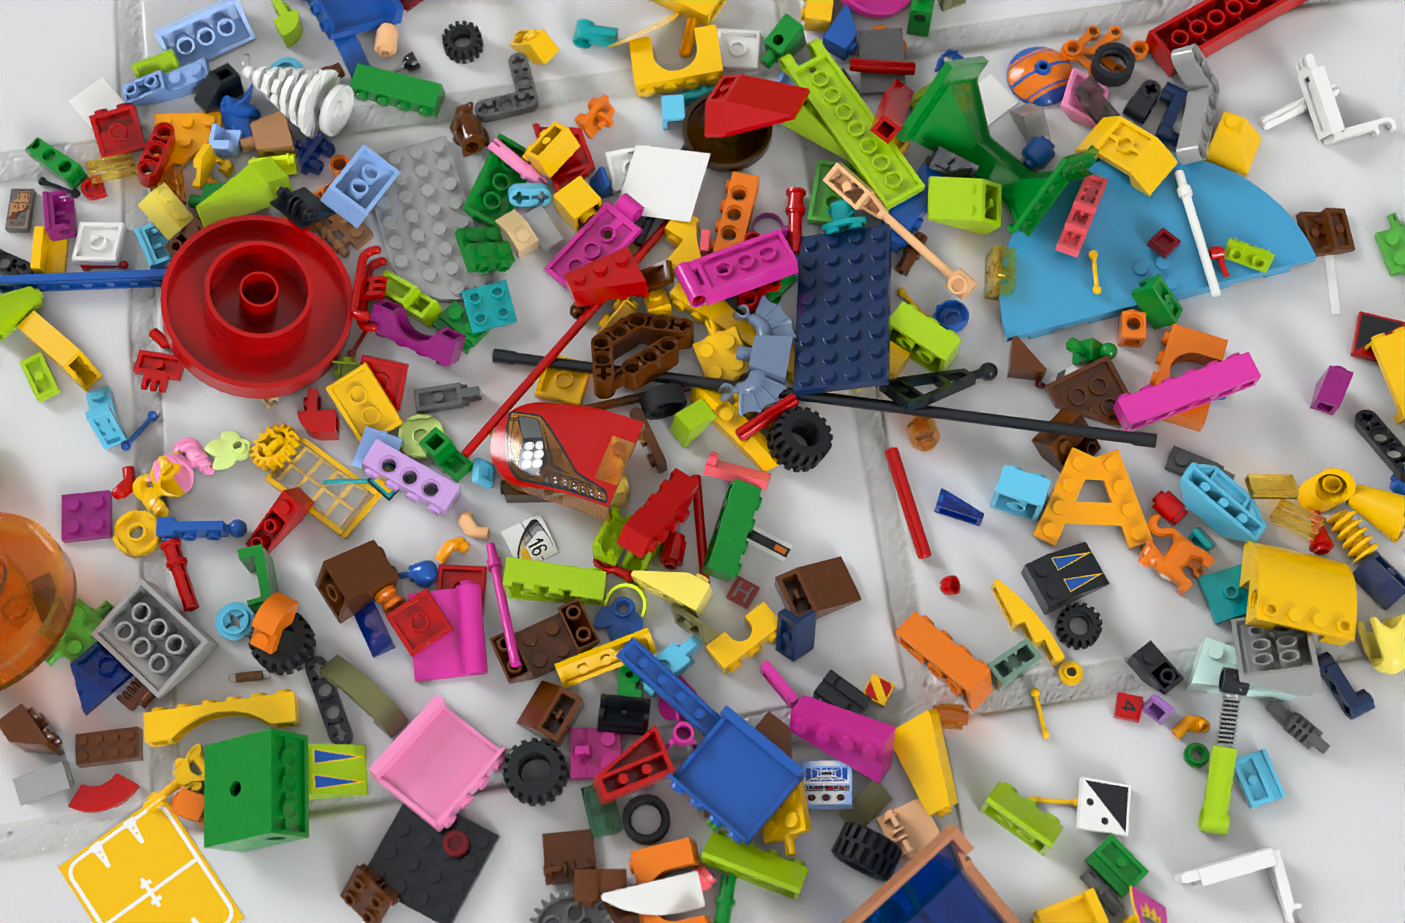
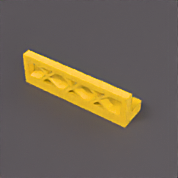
(599, 659)

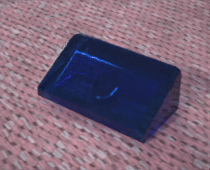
(374, 630)

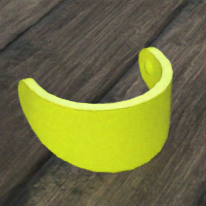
(641, 591)

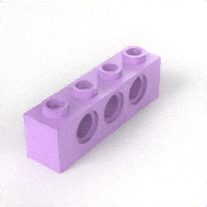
(383, 454)

